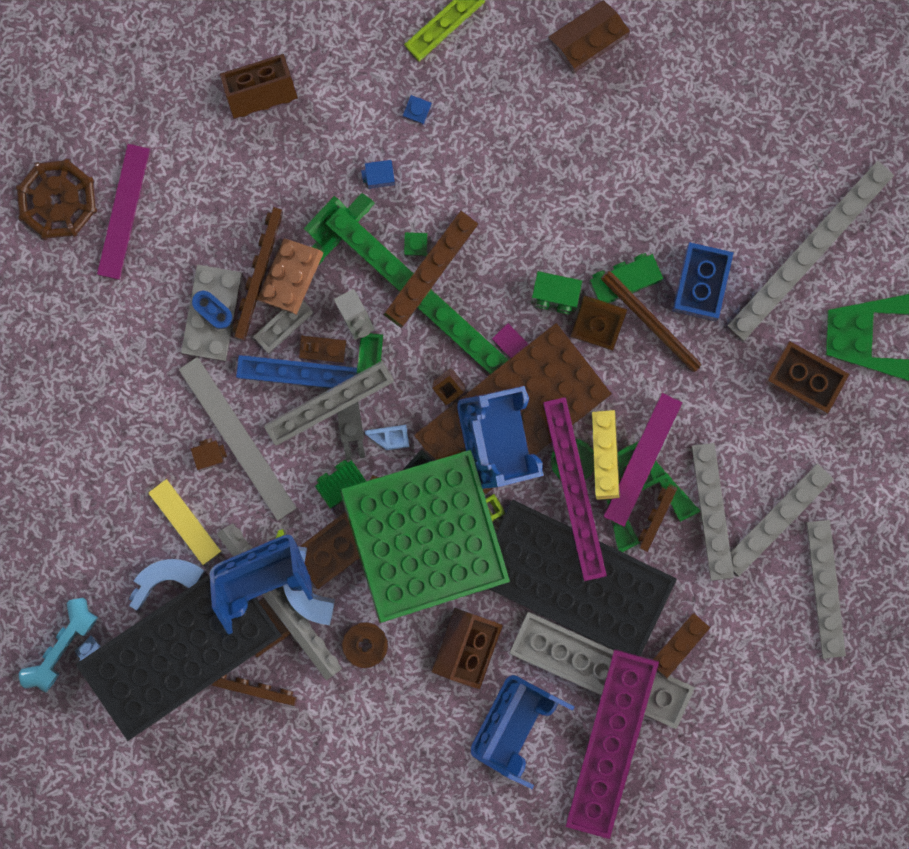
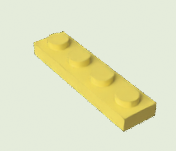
(605, 454)

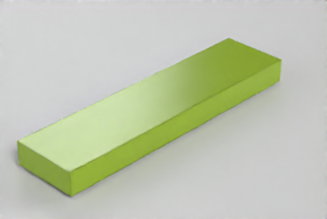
(441, 27)

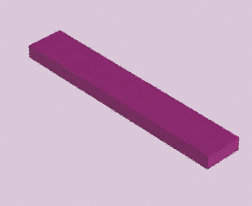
(123, 211)
(643, 458)

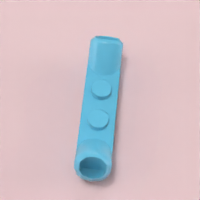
(44, 675)

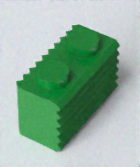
(330, 485)

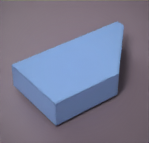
(390, 437)

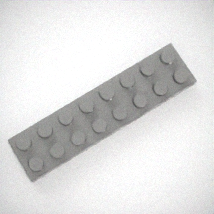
(588, 664)

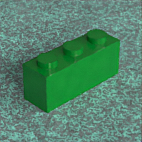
(635, 276)

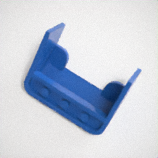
(255, 574)
(510, 724)

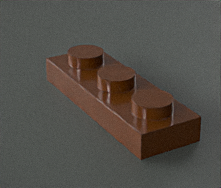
(656, 517)
(680, 645)

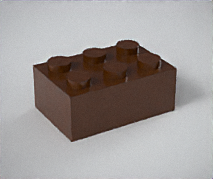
(807, 378)

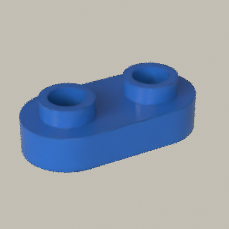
(212, 310)

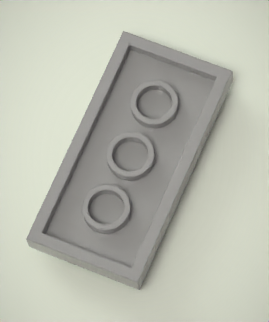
(200, 336)

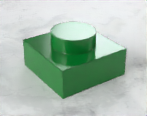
(415, 244)

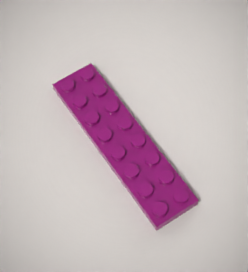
(612, 744)

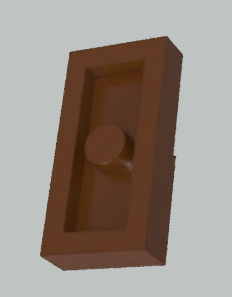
(322, 349)

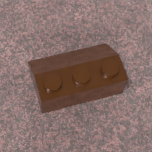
(589, 36)
(258, 86)
(467, 648)

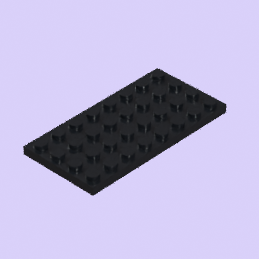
(549, 580)
(172, 657)

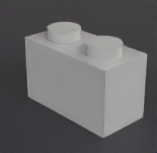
(354, 314)

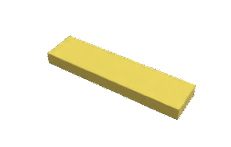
(184, 522)

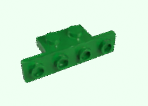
(325, 238)

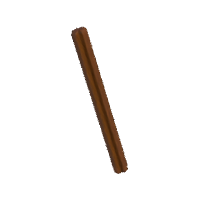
(651, 321)

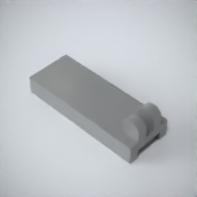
(281, 327)

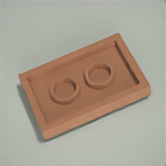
(290, 276)

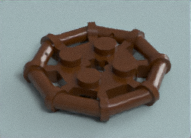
(53, 186)

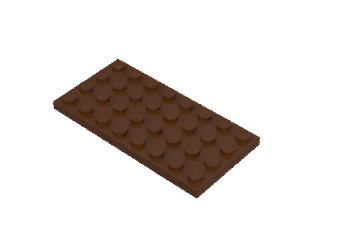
(549, 371)

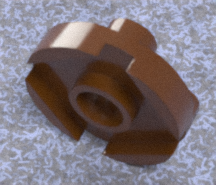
(375, 637)

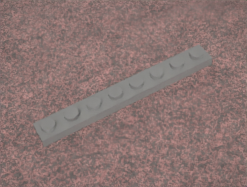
(294, 622)

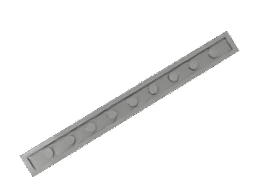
(810, 250)

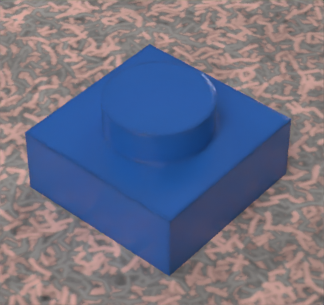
(417, 109)

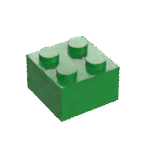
(556, 292)

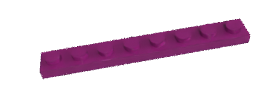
(574, 489)

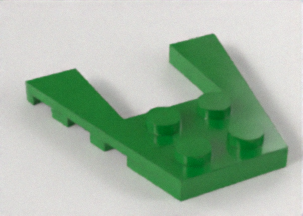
(851, 335)
(681, 504)

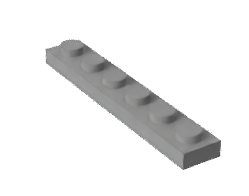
(329, 403)
(712, 512)
(779, 518)
(826, 589)

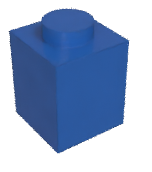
(378, 174)

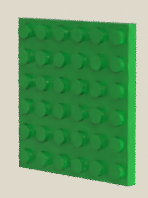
(424, 536)

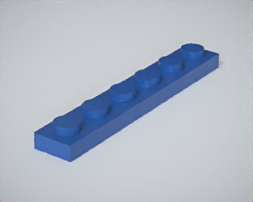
(292, 372)

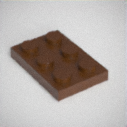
(330, 551)

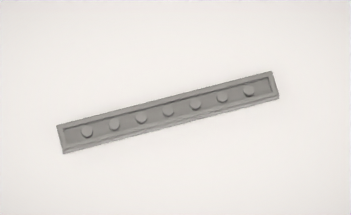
(237, 438)

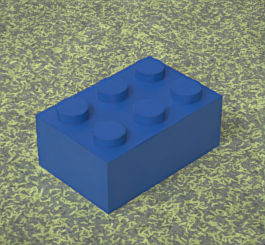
(702, 281)

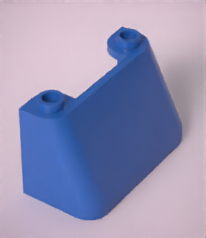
(497, 437)

